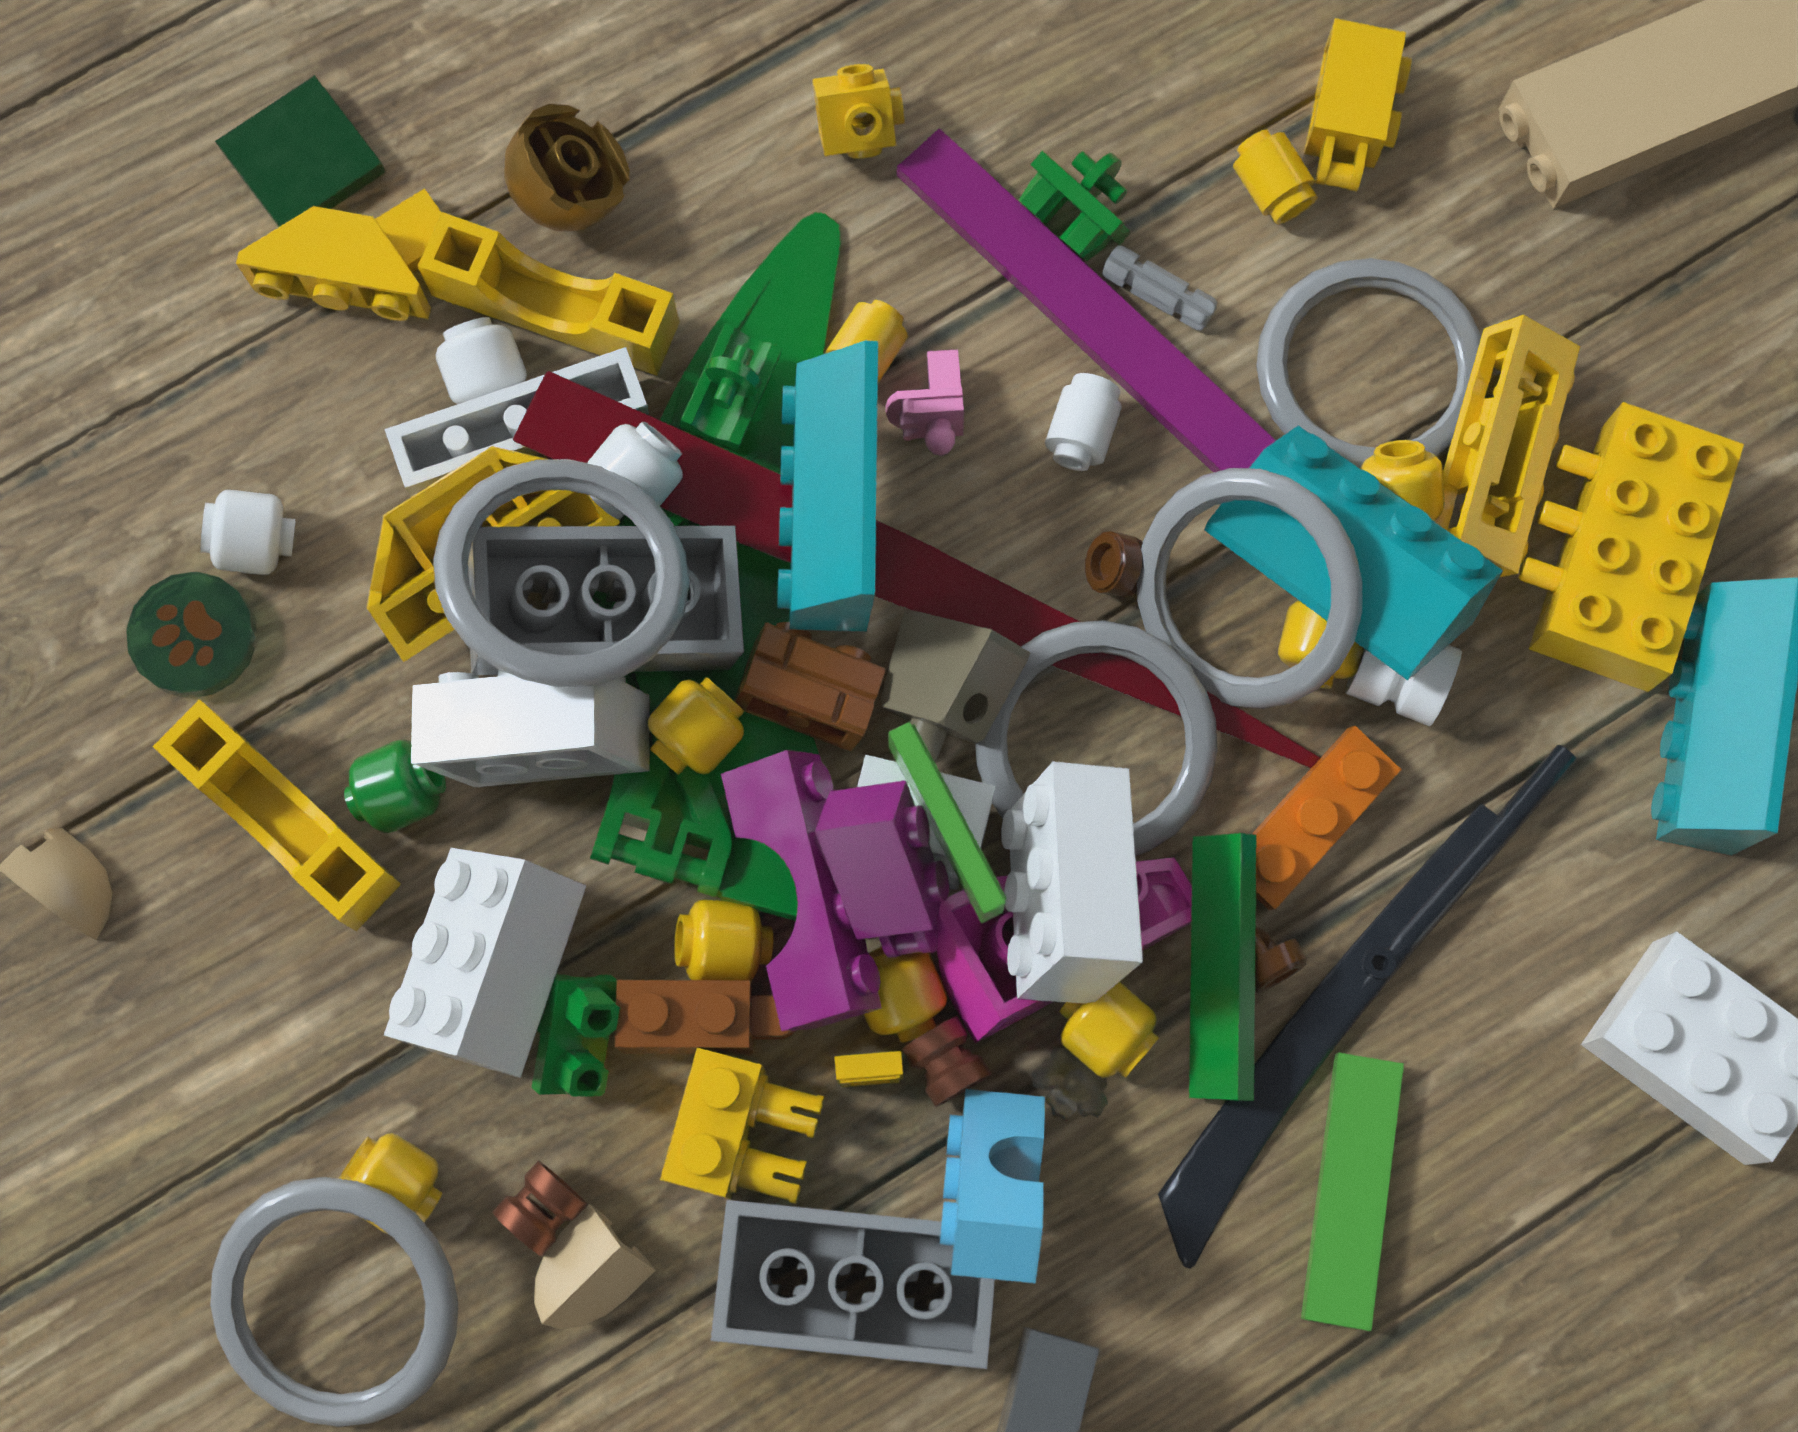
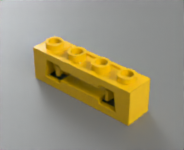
(1507, 439)

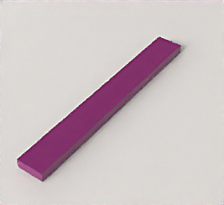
(1083, 305)

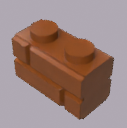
(810, 685)

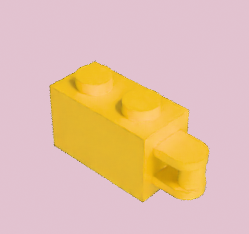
(1355, 101)

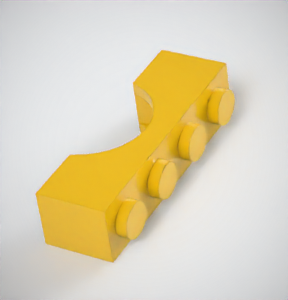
(494, 278)
(277, 815)

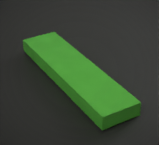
(1352, 1192)

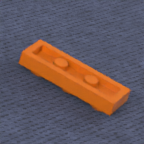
(1318, 813)

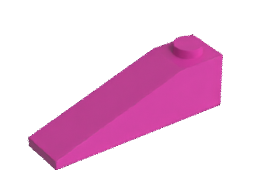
(975, 953)

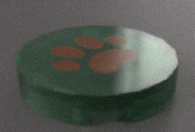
(191, 634)

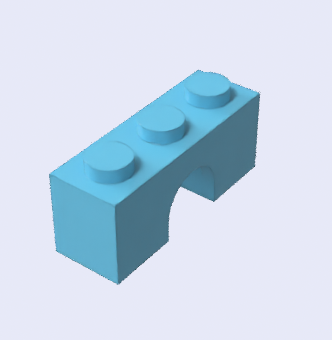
(995, 1186)

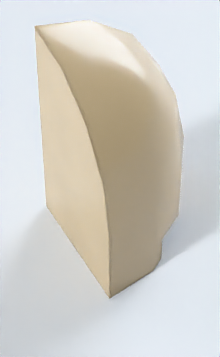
(64, 880)
(587, 1273)

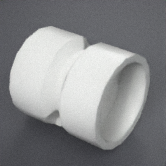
(1419, 696)

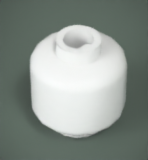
(479, 360)
(641, 457)
(246, 532)

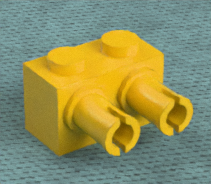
(713, 1127)

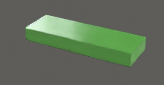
(947, 822)

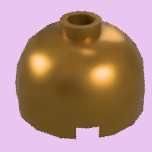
(564, 169)

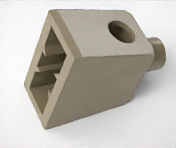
(950, 677)

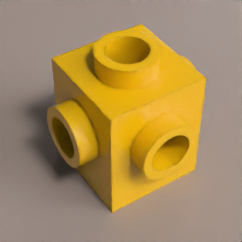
(857, 111)

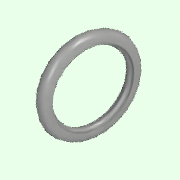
(1352, 274)
(1333, 543)
(1163, 663)
(539, 667)
(256, 1367)

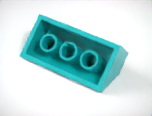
(832, 490)
(1415, 575)
(1730, 717)

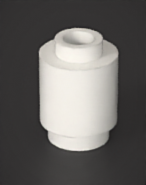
(1084, 422)

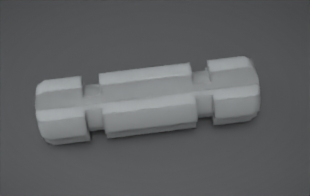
(1159, 288)

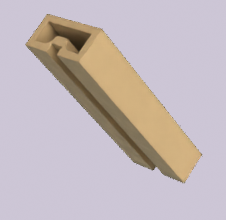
(1653, 94)

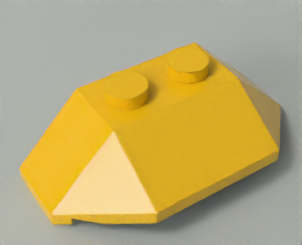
(403, 576)

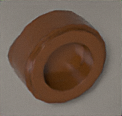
(1114, 564)
(1275, 962)

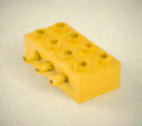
(1631, 545)

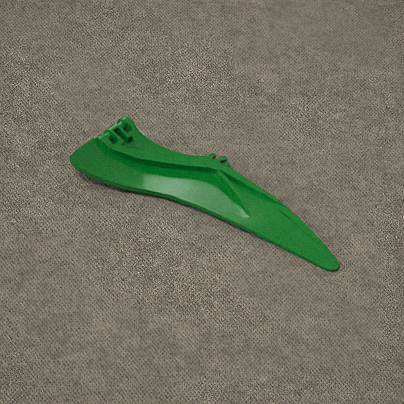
(787, 306)

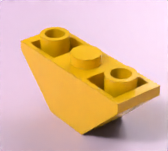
(336, 262)

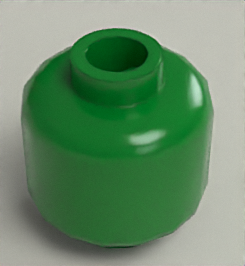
(392, 790)

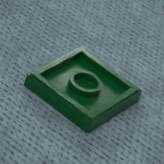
(300, 153)

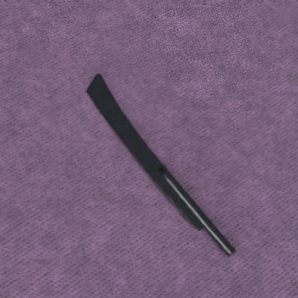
(1235, 1136)

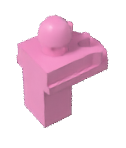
(935, 411)

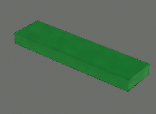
(1223, 967)

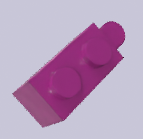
(884, 865)

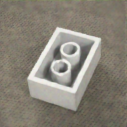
(527, 730)
(1072, 884)
(485, 960)
(1705, 1048)

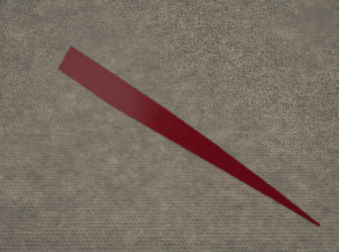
(732, 491)

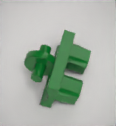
(1054, 186)
(730, 388)
(576, 1036)

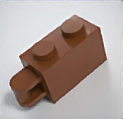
(693, 1015)

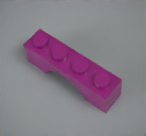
(823, 967)

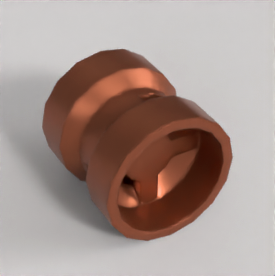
(946, 1061)
(532, 1222)

